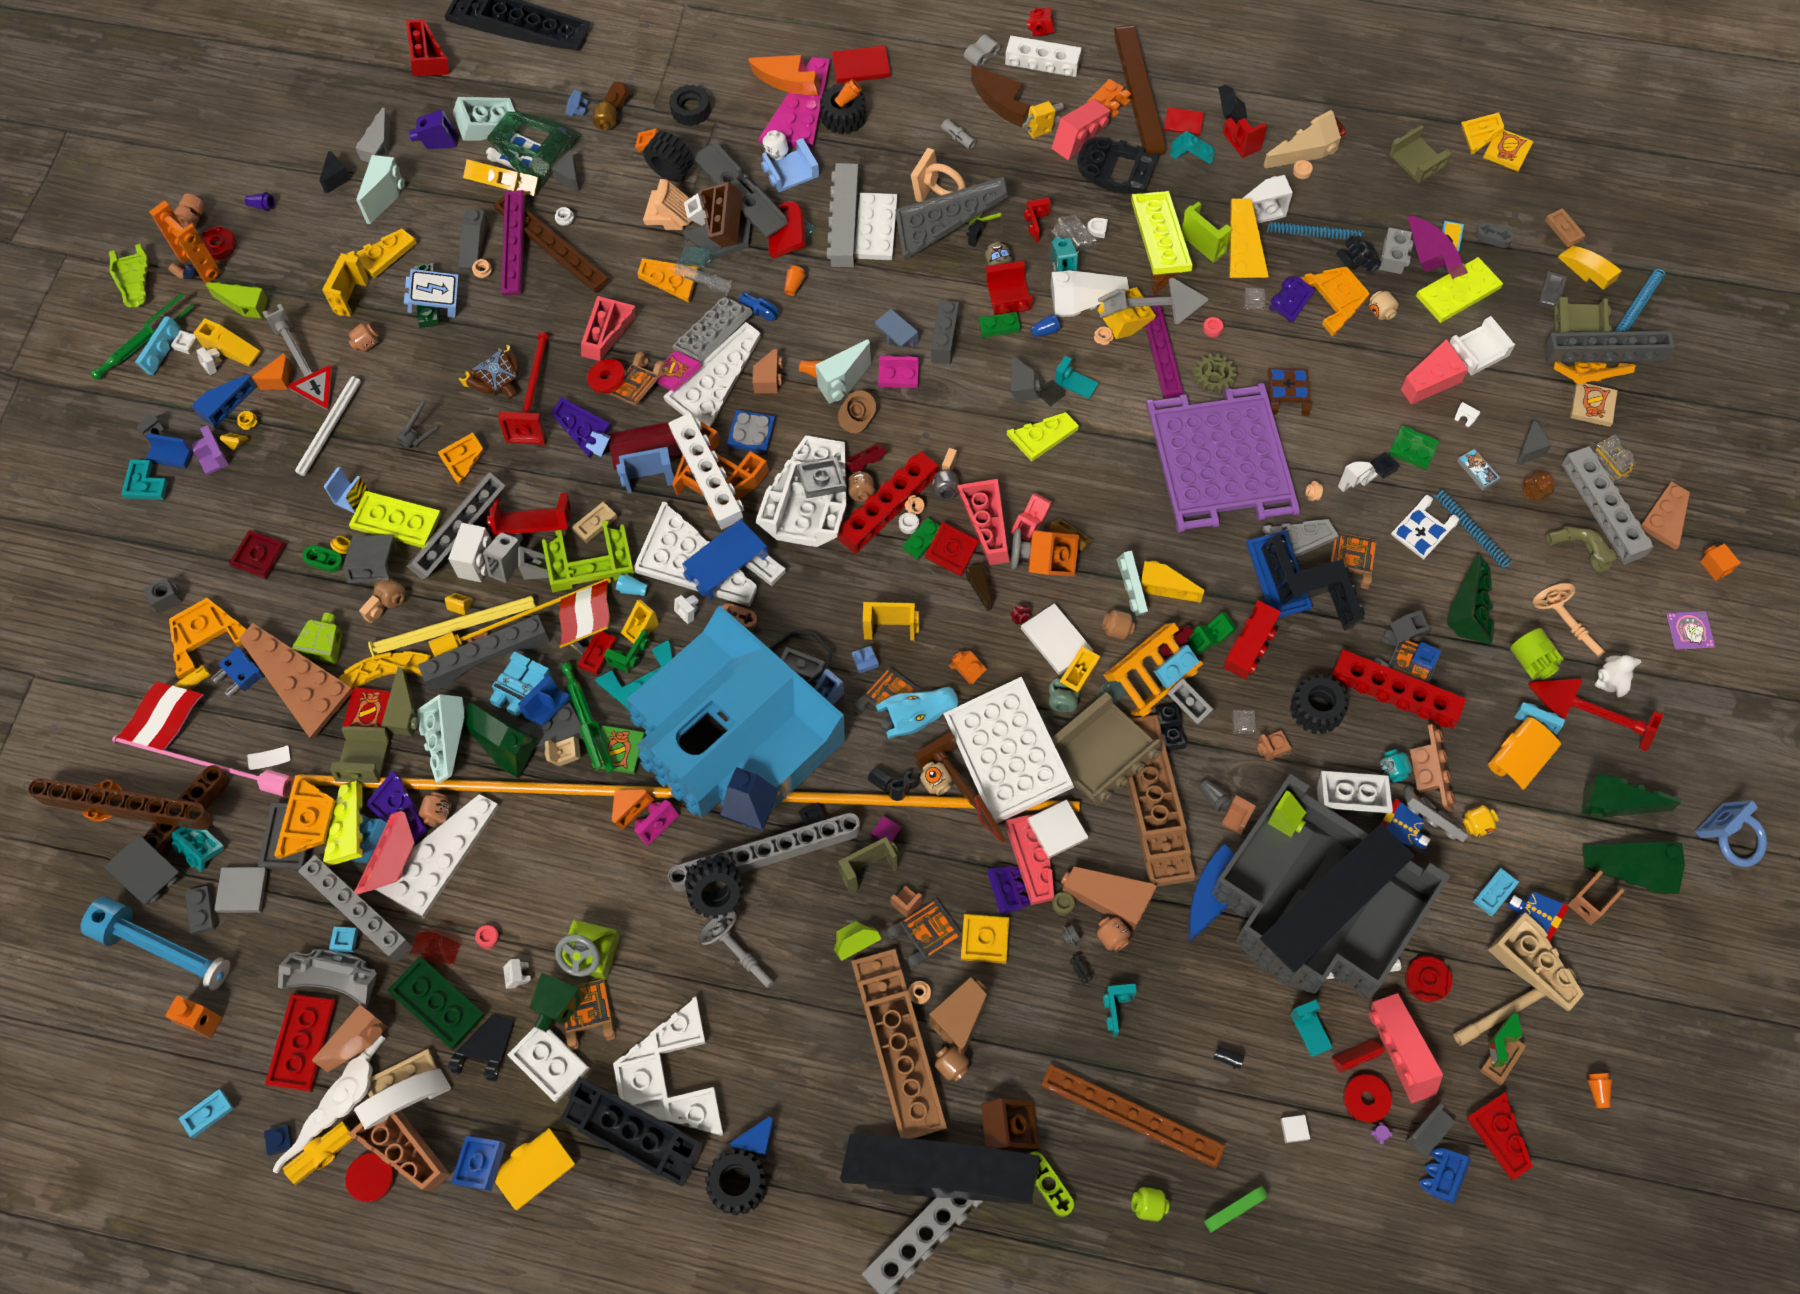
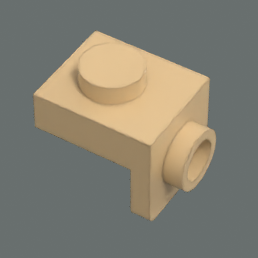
(563, 751)

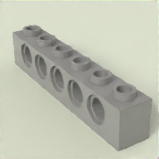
(1607, 515)
(355, 909)
(910, 1237)

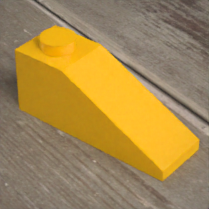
(1164, 581)

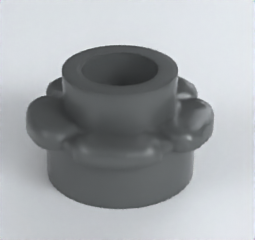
(1071, 935)

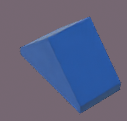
(756, 1139)

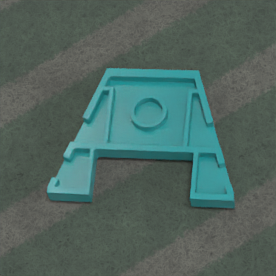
(611, 685)

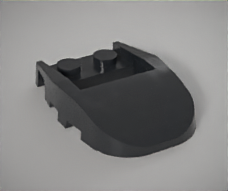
(1099, 158)

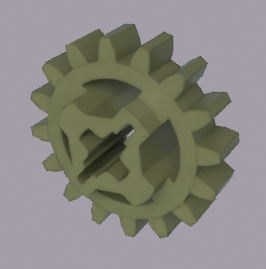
(1214, 373)

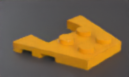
(1342, 293)
(197, 627)

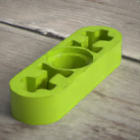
(1063, 1196)

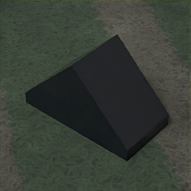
(333, 173)

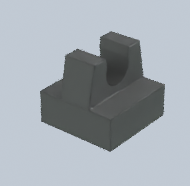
(149, 424)

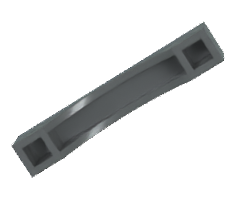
(449, 666)

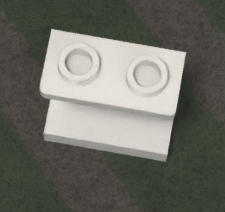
(1482, 346)

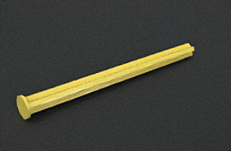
(451, 625)

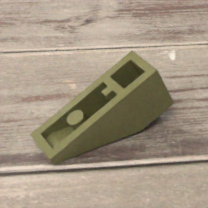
(400, 712)

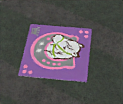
(1690, 630)

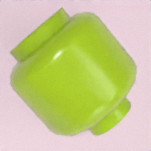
(1150, 1204)

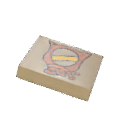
(1593, 404)

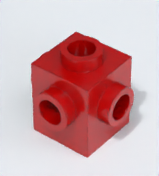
(1041, 21)

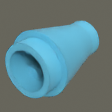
(630, 585)

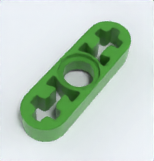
(1236, 1209)

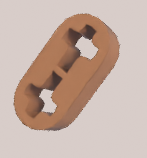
(742, 614)

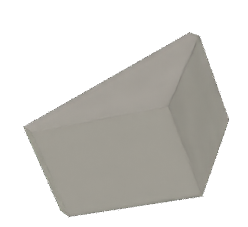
(532, 564)

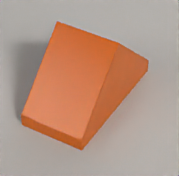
(274, 375)
(629, 805)

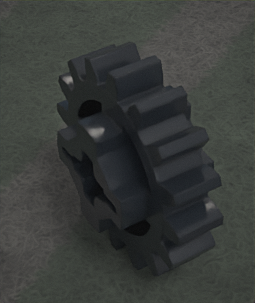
(1363, 253)

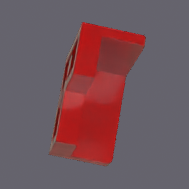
(1244, 137)

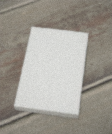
(1054, 637)
(548, 1062)

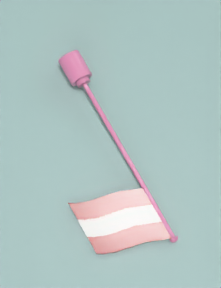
(160, 720)

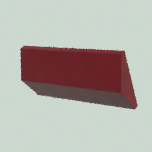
(643, 440)

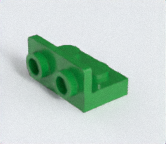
(1414, 447)

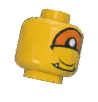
(1480, 821)

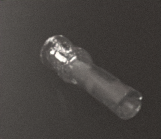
(712, 281)

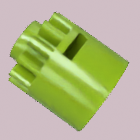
(1537, 654)

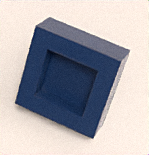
(278, 1140)

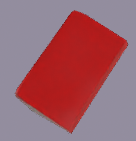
(1183, 120)
(1357, 1055)

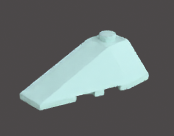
(441, 725)

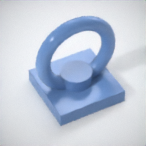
(1729, 819)

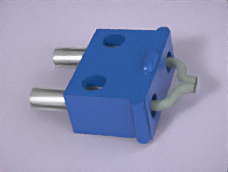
(240, 670)

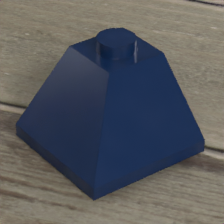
(749, 799)

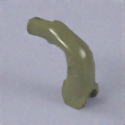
(1601, 555)

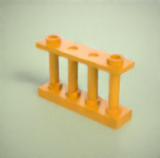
(1134, 660)

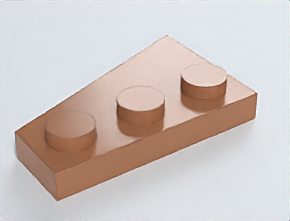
(1668, 516)

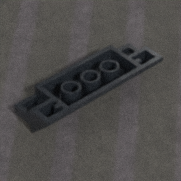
(631, 1132)

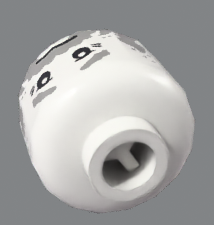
(775, 145)

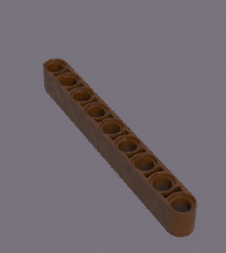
(1140, 90)
(121, 804)

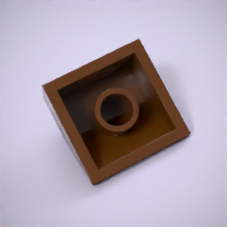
(1010, 1125)

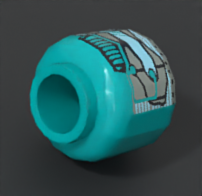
(1396, 766)

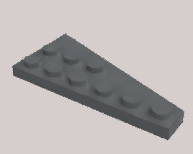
(936, 217)

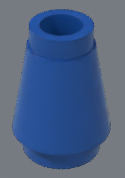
(1045, 326)

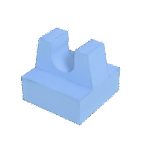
(601, 442)

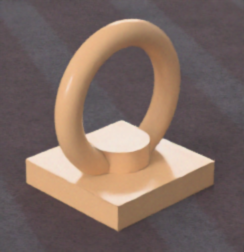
(926, 175)

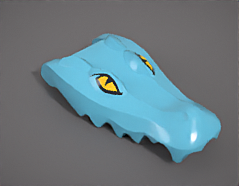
(916, 710)

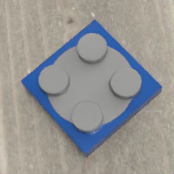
(751, 431)

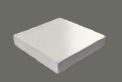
(1057, 829)

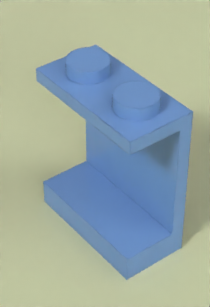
(645, 464)

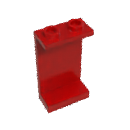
(530, 520)

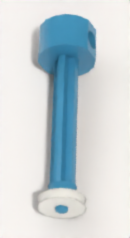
(110, 921)

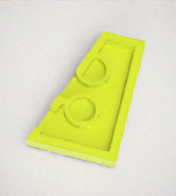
(1040, 437)

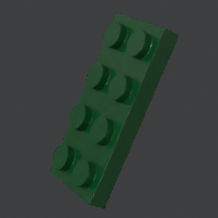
(436, 1003)

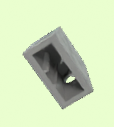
(502, 556)

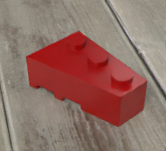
(1252, 640)

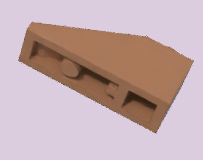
(350, 1039)

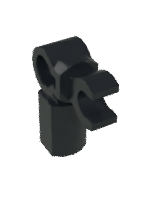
(896, 788)

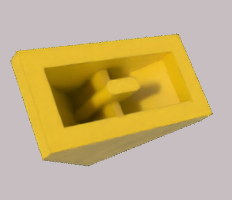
(640, 619)
(1080, 669)

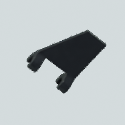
(485, 1045)

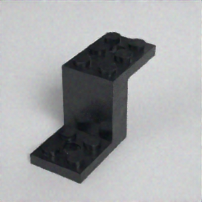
(1313, 582)

